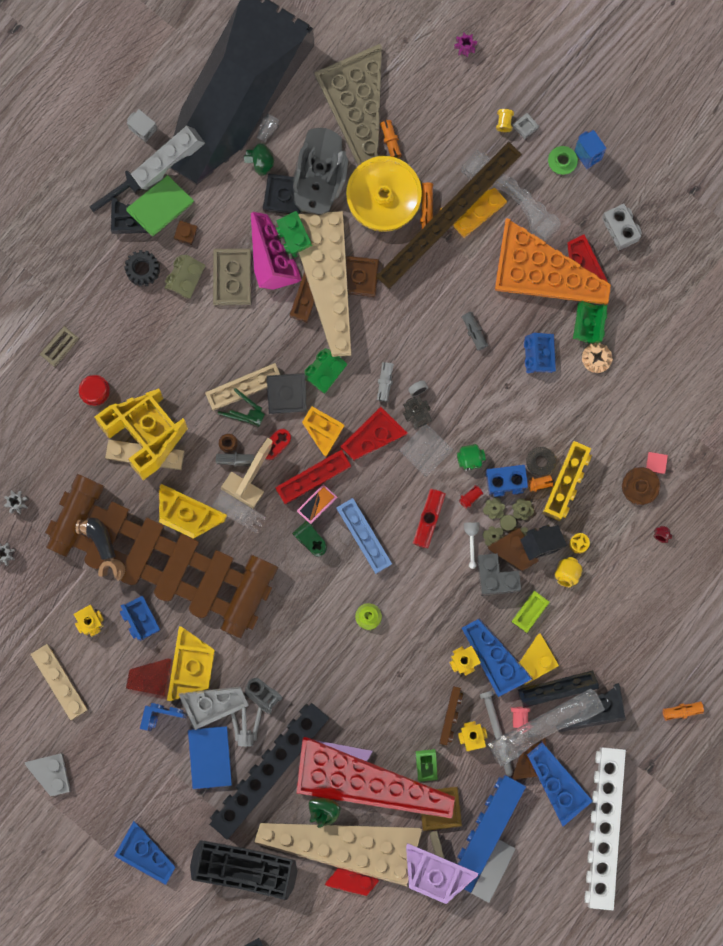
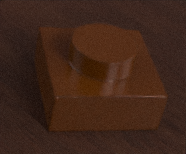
(185, 232)

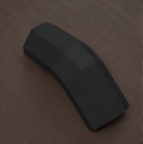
(243, 869)

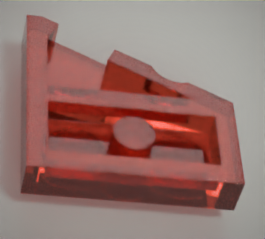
(150, 677)

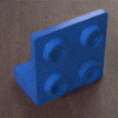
(149, 719)

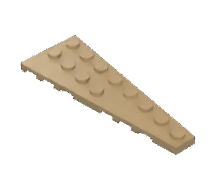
(327, 277)
(361, 849)

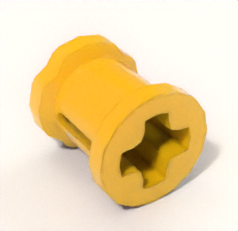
(504, 121)

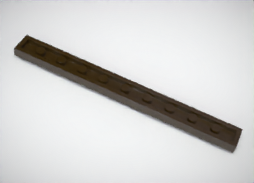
(448, 215)

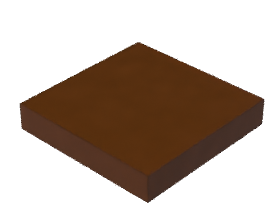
(361, 276)

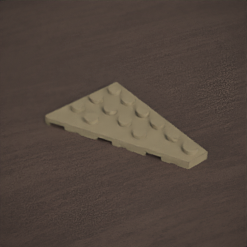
(354, 99)

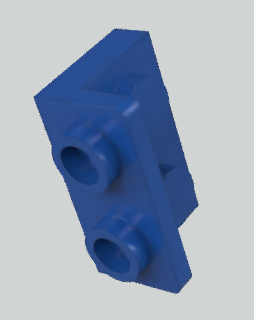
(539, 353)

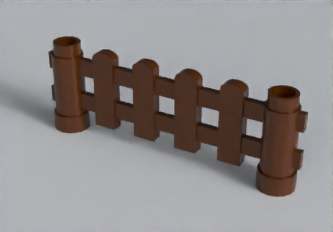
(251, 585)

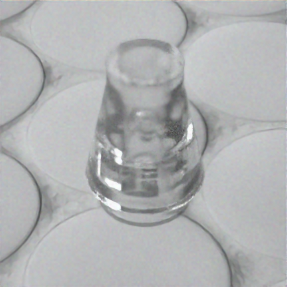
(267, 127)

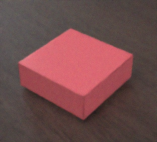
(656, 462)

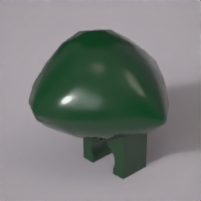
(261, 157)
(323, 811)

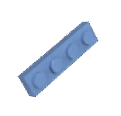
(364, 536)

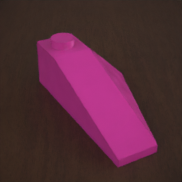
(271, 261)

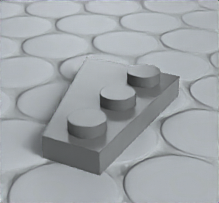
(212, 705)

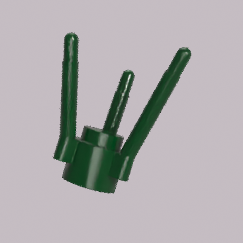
(253, 417)

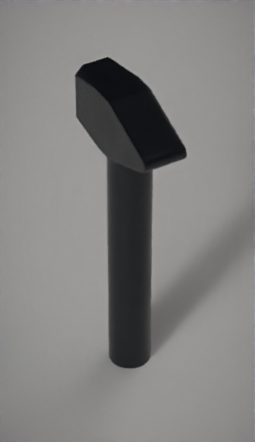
(130, 182)

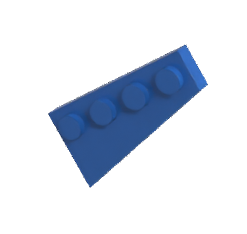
(561, 788)

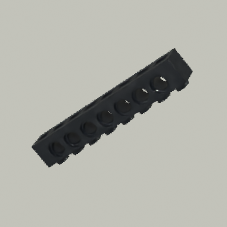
(226, 827)

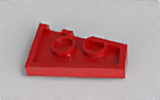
(581, 252)
(372, 435)

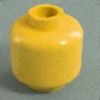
(568, 572)

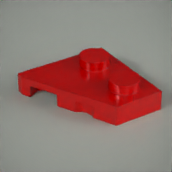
(352, 881)

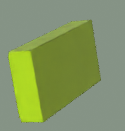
(530, 611)

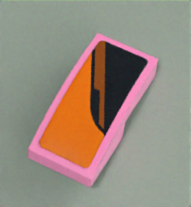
(317, 504)

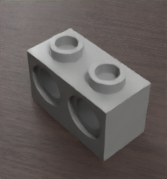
(617, 228)

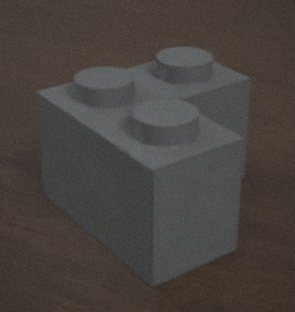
(493, 581)

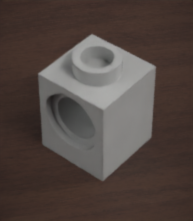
(141, 125)

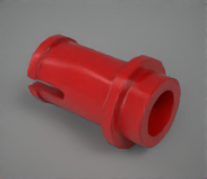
(471, 496)

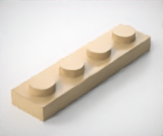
(247, 385)
(122, 451)
(59, 682)

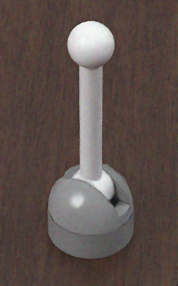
(471, 529)

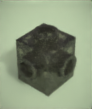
(417, 412)

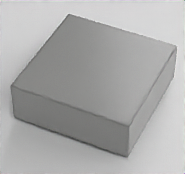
(525, 126)

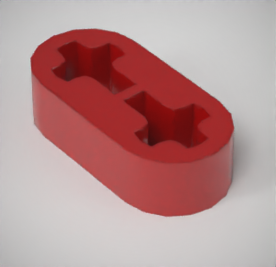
(281, 446)

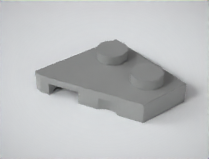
(50, 773)

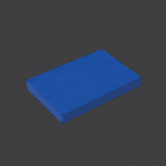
(210, 757)

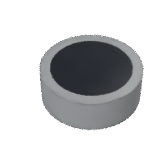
(418, 388)

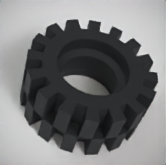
(142, 257)

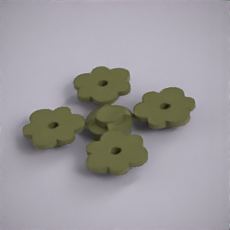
(507, 522)

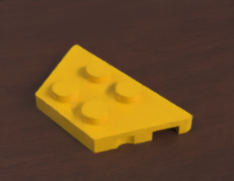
(186, 513)
(190, 665)

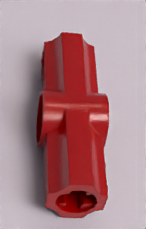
(425, 530)

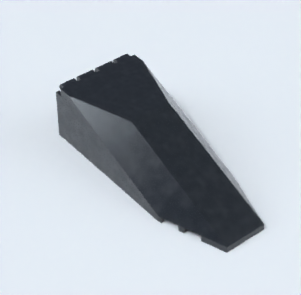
(241, 82)

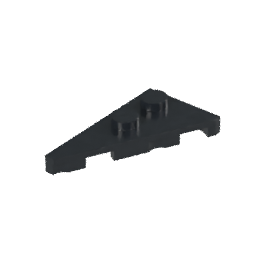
(613, 711)

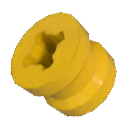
(577, 541)

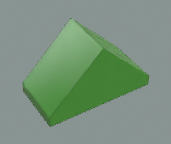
(426, 765)

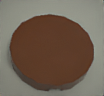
(640, 485)

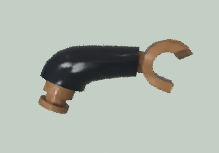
(98, 532)

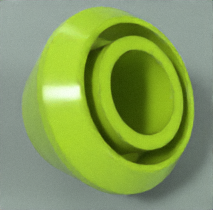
(373, 620)

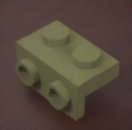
(184, 275)

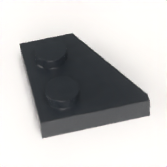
(122, 221)

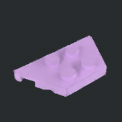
(435, 875)

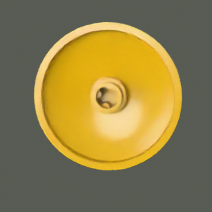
(384, 193)

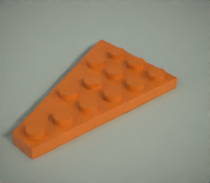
(537, 269)

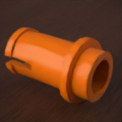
(540, 483)

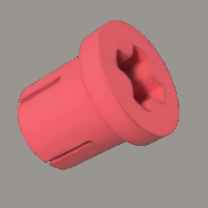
(520, 716)

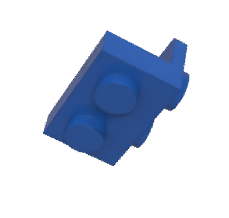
(140, 618)

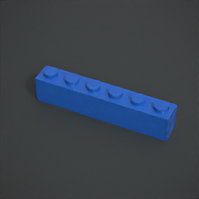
(490, 826)

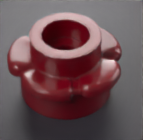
(662, 534)

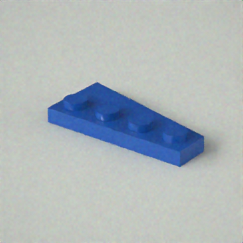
(497, 662)

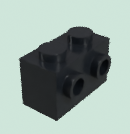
(543, 542)

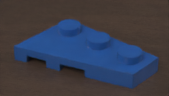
(143, 854)

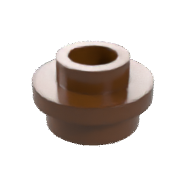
(223, 439)

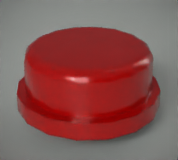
(94, 390)

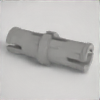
(385, 382)

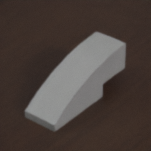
(493, 871)

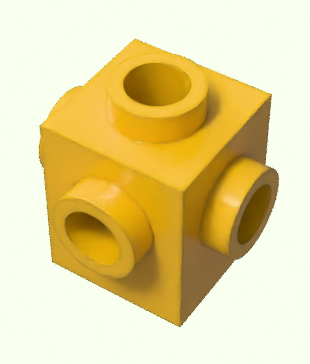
(84, 616)
(471, 657)
(472, 744)

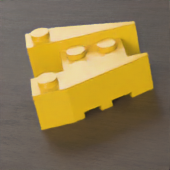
(149, 428)

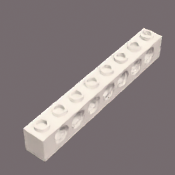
(611, 838)

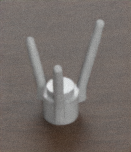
(245, 737)

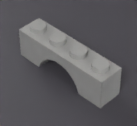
(154, 168)

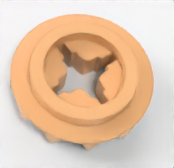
(588, 358)

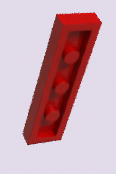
(313, 477)

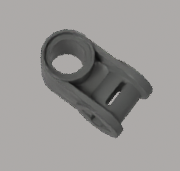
(263, 696)

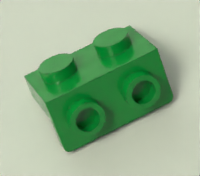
(294, 233)
(590, 322)
(324, 370)

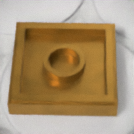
(432, 822)

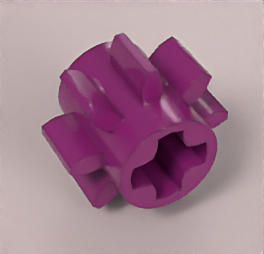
(463, 40)

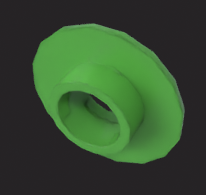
(562, 168)

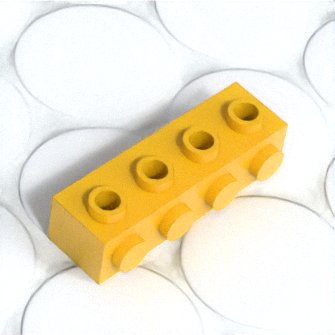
(566, 481)

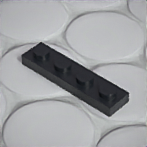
(558, 689)

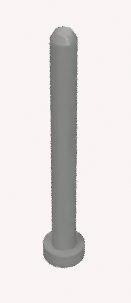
(495, 724)

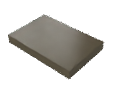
(231, 276)

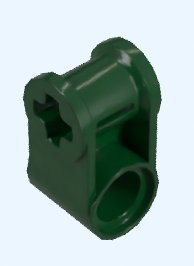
(308, 537)

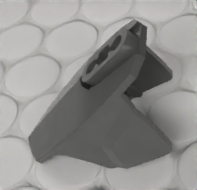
(322, 166)

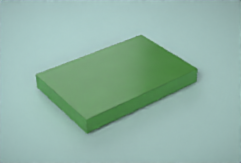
(160, 205)

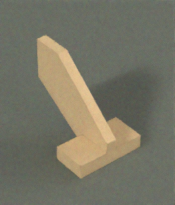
(241, 487)

